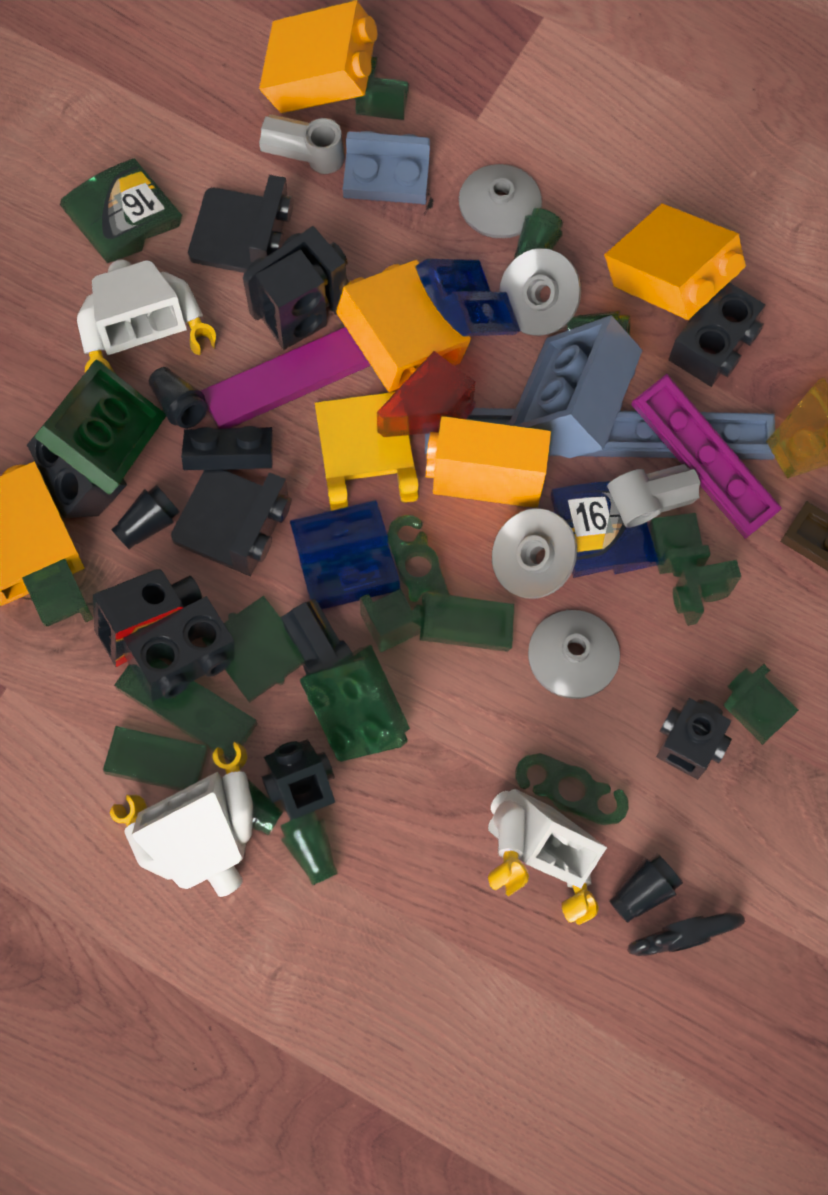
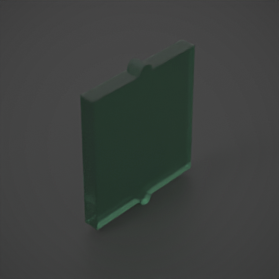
(261, 649)

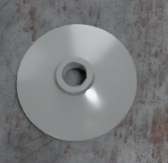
(496, 214)
(526, 279)
(517, 548)
(571, 674)

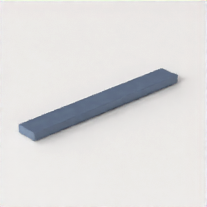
(634, 438)

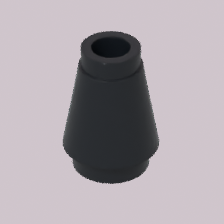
(179, 400)
(145, 517)
(646, 888)

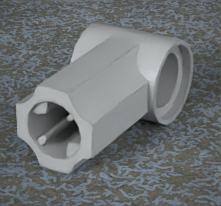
(304, 141)
(645, 496)

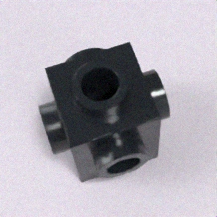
(694, 737)
(298, 778)

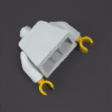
(137, 307)
(196, 830)
(545, 842)

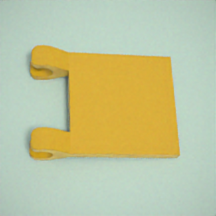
(357, 450)

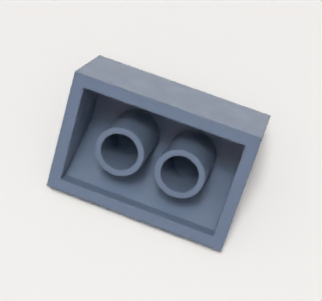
(579, 386)

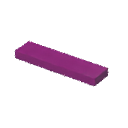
(284, 378)
(703, 449)

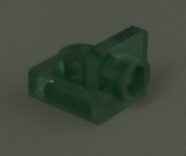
(678, 543)
(706, 582)
(758, 704)

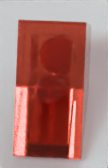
(425, 396)

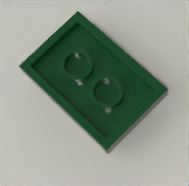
(101, 427)

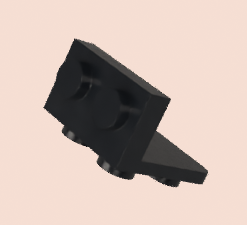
(240, 226)
(315, 248)
(232, 518)

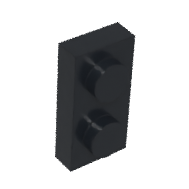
(227, 448)

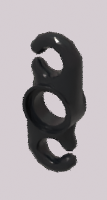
(686, 934)

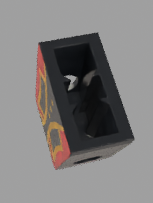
(137, 604)

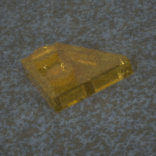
(802, 438)

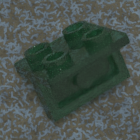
(356, 706)

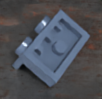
(386, 167)

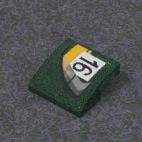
(120, 210)

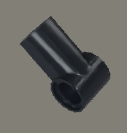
(314, 637)

